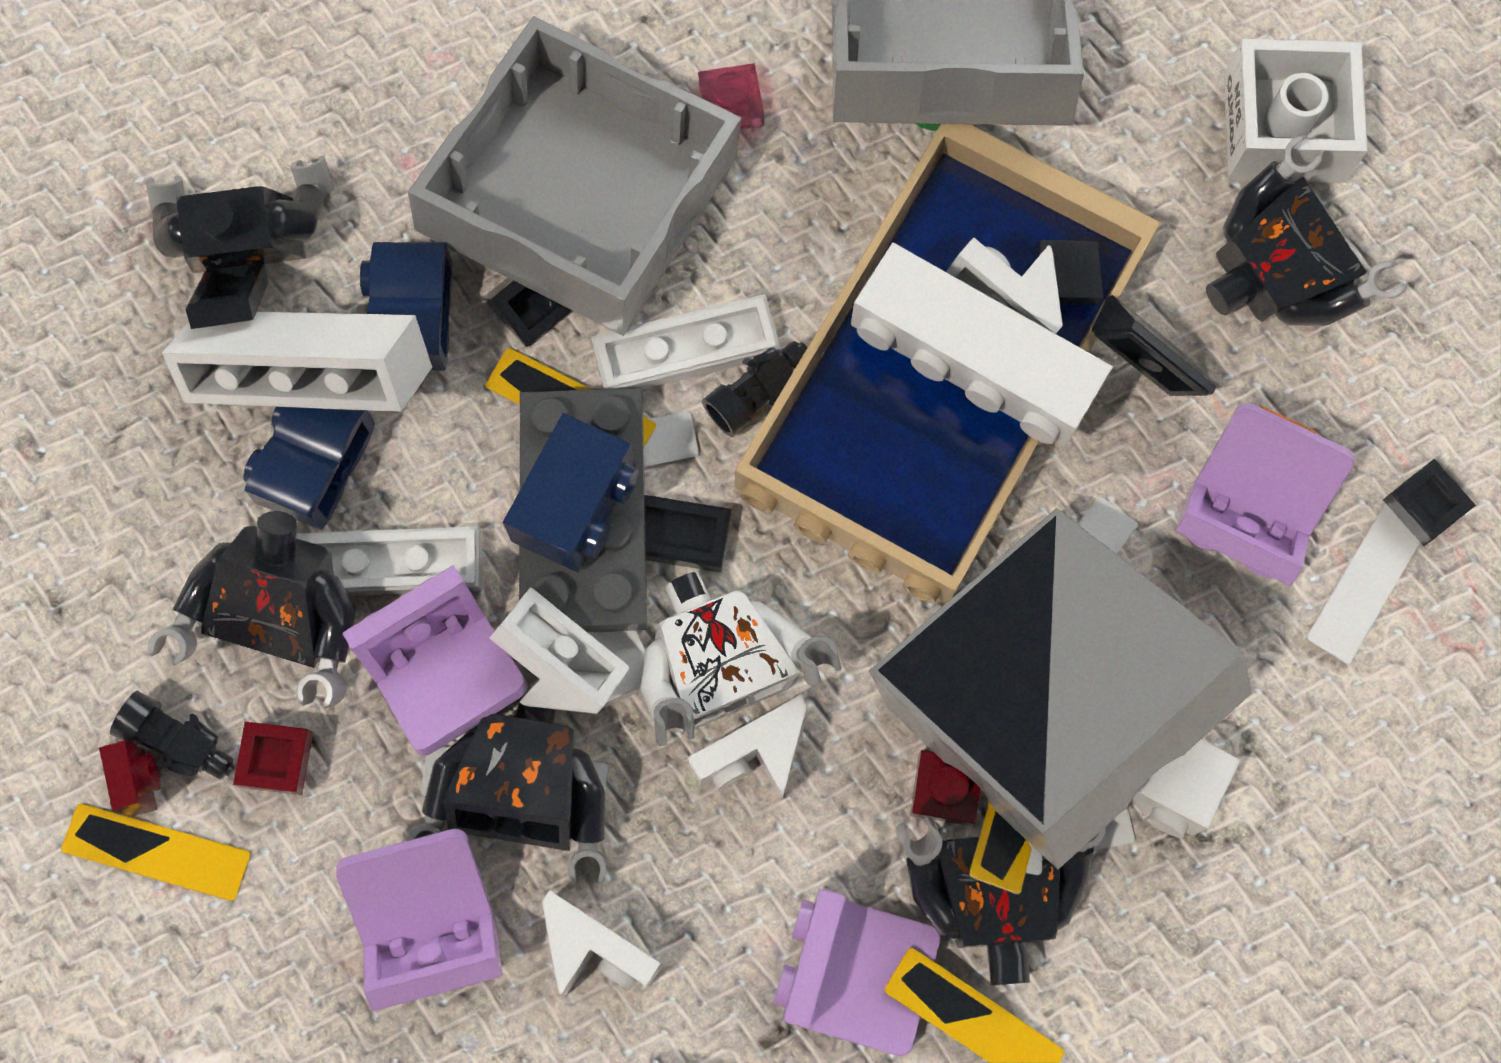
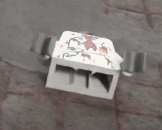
(722, 657)

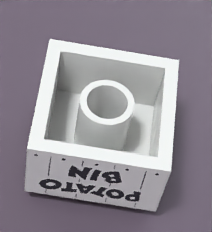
(1292, 91)

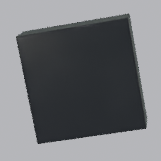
(1076, 270)
(1429, 502)

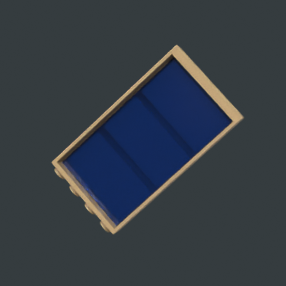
(905, 461)

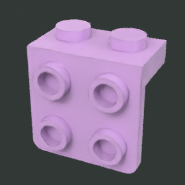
(1264, 492)
(436, 661)
(420, 918)
(844, 971)

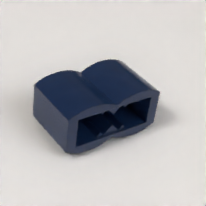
(416, 282)
(308, 461)

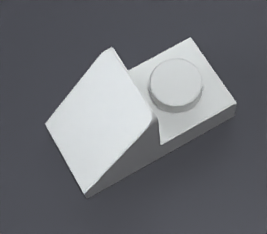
(1031, 295)
(569, 663)
(769, 738)
(575, 939)

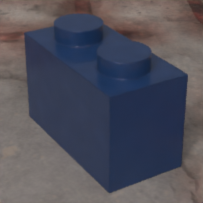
(572, 493)

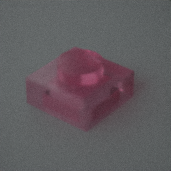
(735, 91)

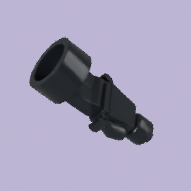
(765, 378)
(184, 746)

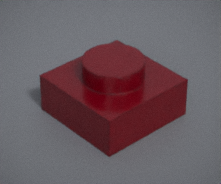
(273, 758)
(130, 778)
(943, 792)

